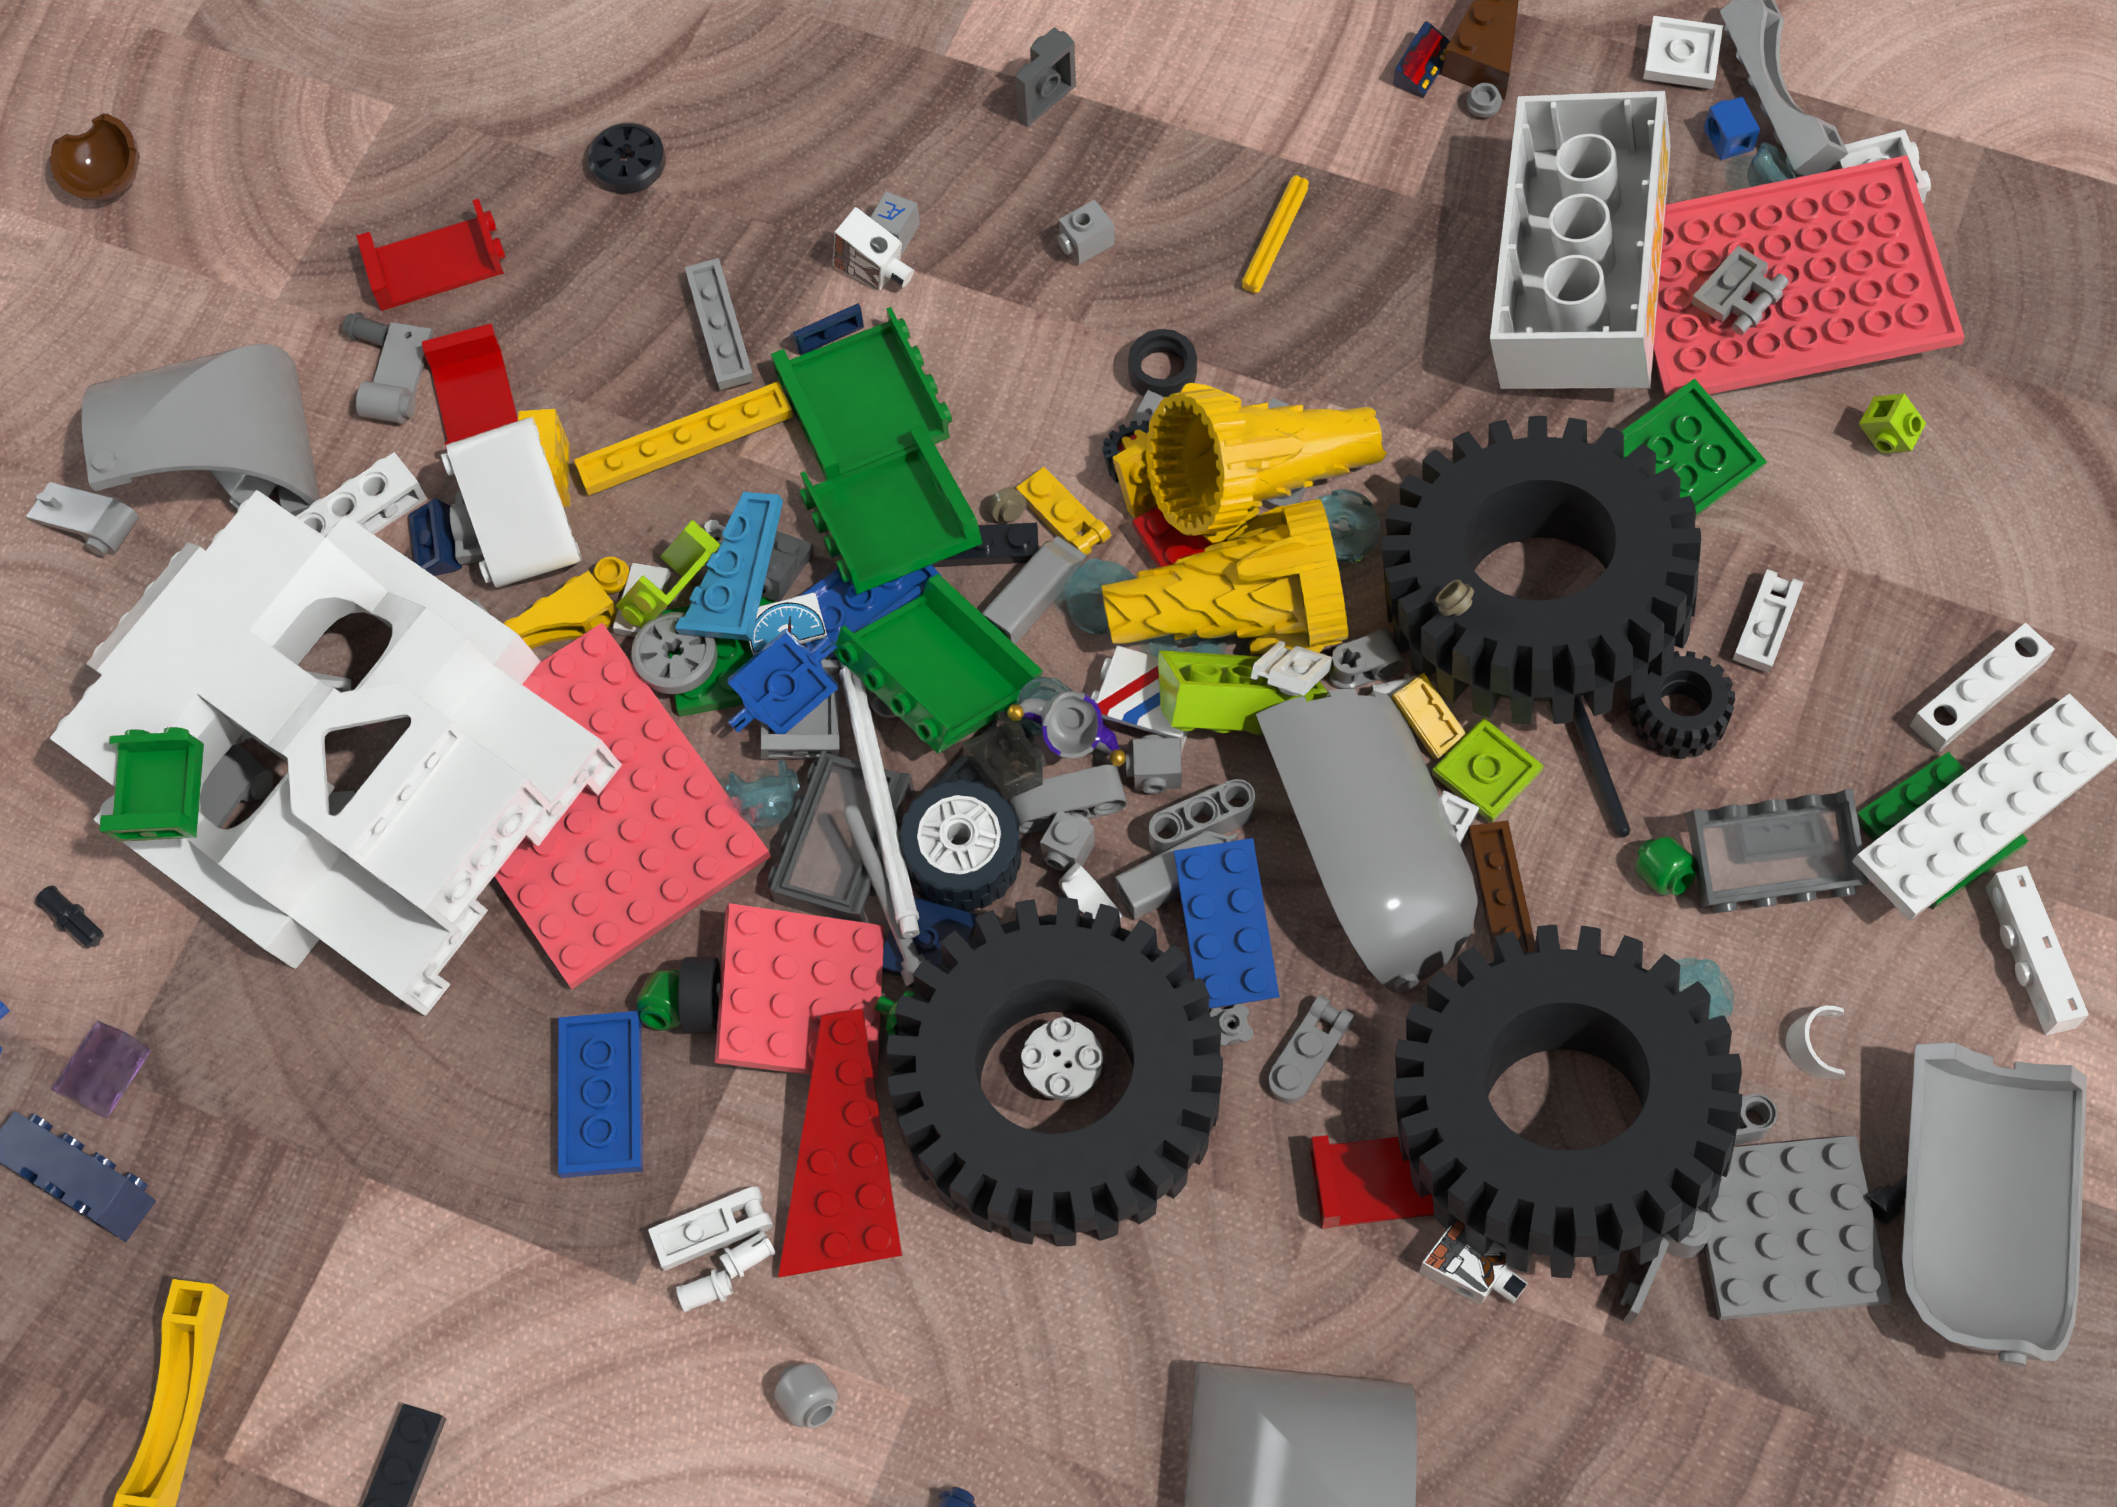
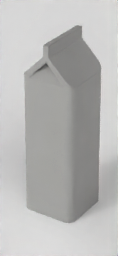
(1034, 588)
(1156, 879)

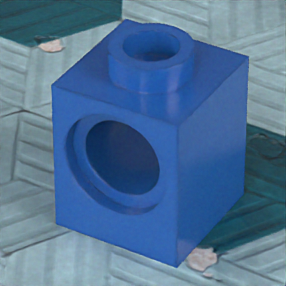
(1731, 128)

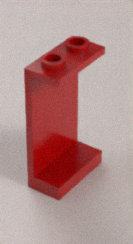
(433, 260)
(470, 382)
(1364, 1183)

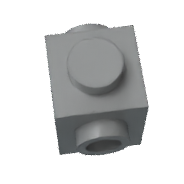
(1086, 232)
(1155, 764)
(1067, 841)

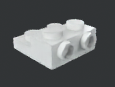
(1887, 147)

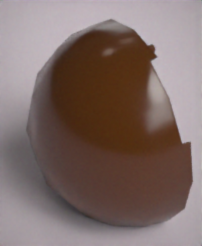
(96, 162)

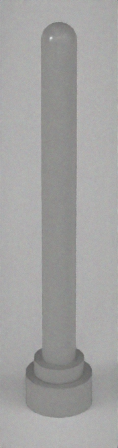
(881, 886)

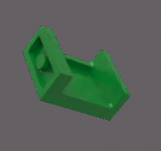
(155, 786)

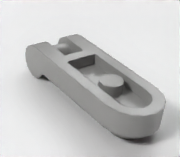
(1308, 1052)

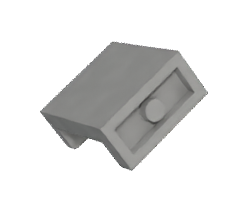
(813, 733)

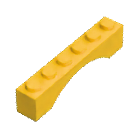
(566, 613)
(188, 1347)

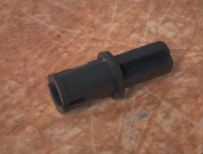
(69, 917)

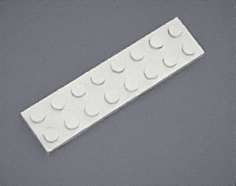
(1988, 807)

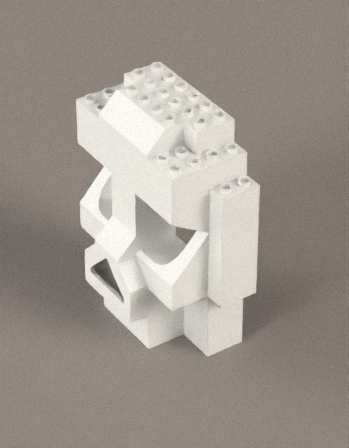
(435, 820)

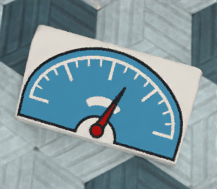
(797, 615)

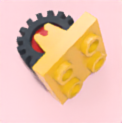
(1128, 465)

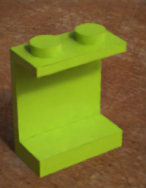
(686, 557)

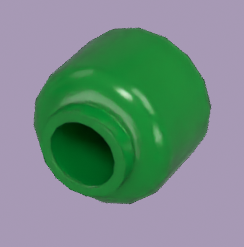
(1665, 866)
(659, 1000)

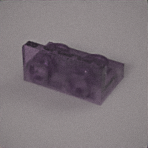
(101, 1069)

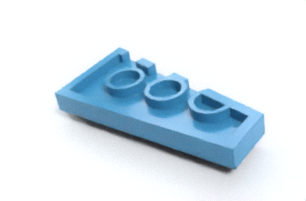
(736, 574)

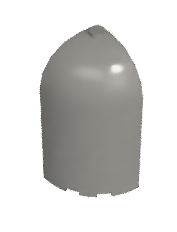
(1375, 831)
(1995, 1201)

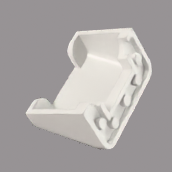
(512, 503)

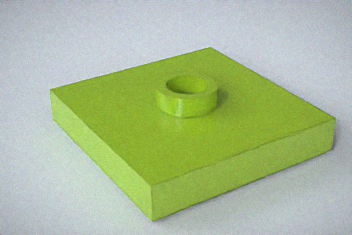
(1487, 770)

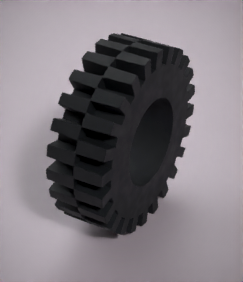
(1542, 646)
(1040, 967)
(1567, 1199)

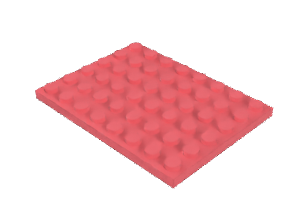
(1856, 269)
(643, 846)

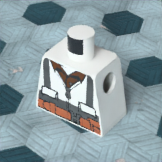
(869, 252)
(1467, 1271)

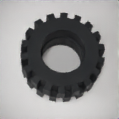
(1684, 733)

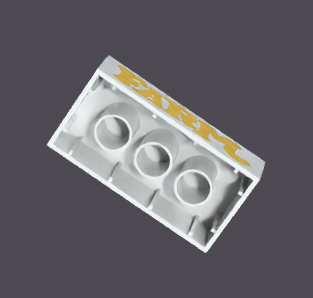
(1582, 241)

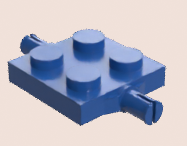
(782, 683)

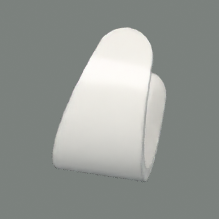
(1080, 885)
(1800, 1047)

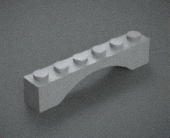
(1807, 140)

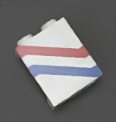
(1133, 693)

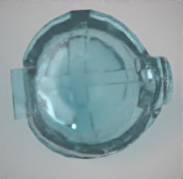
(765, 800)

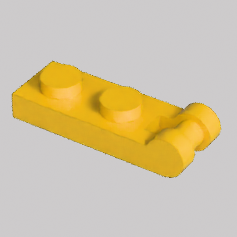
(1062, 511)

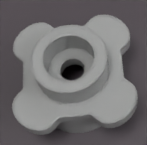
(1238, 1016)

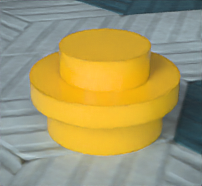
(611, 574)

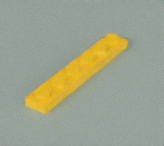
(683, 438)

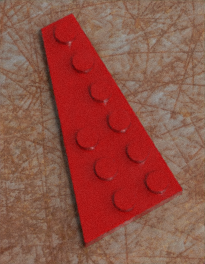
(842, 1180)

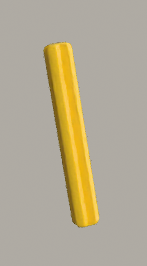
(1275, 234)

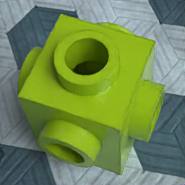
(1892, 423)

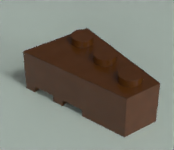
(1483, 45)

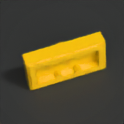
(1428, 716)

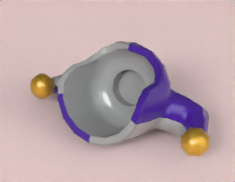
(1070, 725)

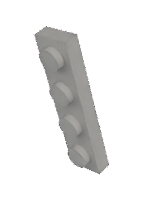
(719, 324)

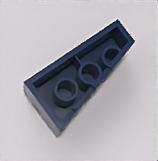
(73, 1176)

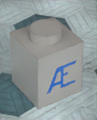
(898, 217)

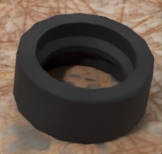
(1161, 341)
(698, 995)

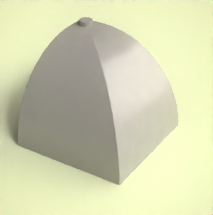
(204, 413)
(1300, 1440)

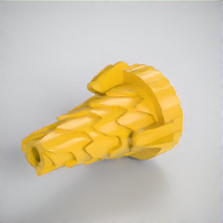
(1220, 459)
(1264, 583)

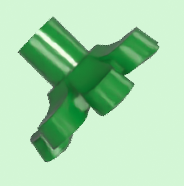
(888, 1008)

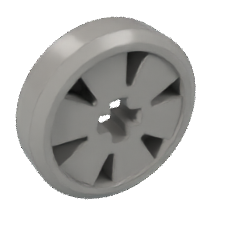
(680, 672)

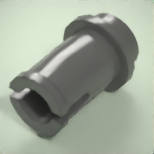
(359, 327)

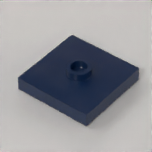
(934, 925)

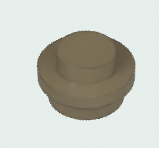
(1007, 505)
(1454, 598)

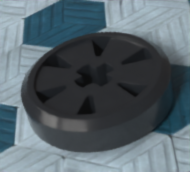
(625, 140)

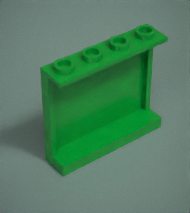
(862, 397)
(892, 515)
(938, 664)

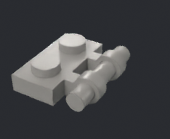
(1730, 284)

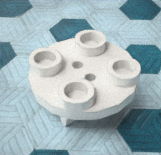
(1076, 1047)

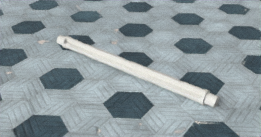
(880, 803)

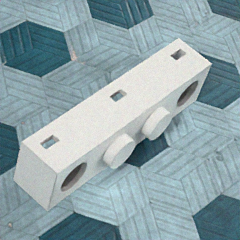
(1982, 687)
(2036, 967)

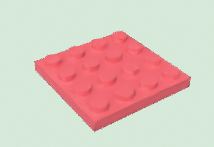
(784, 975)

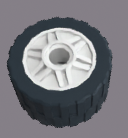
(961, 845)

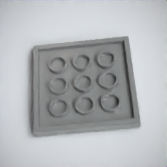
(1794, 1232)

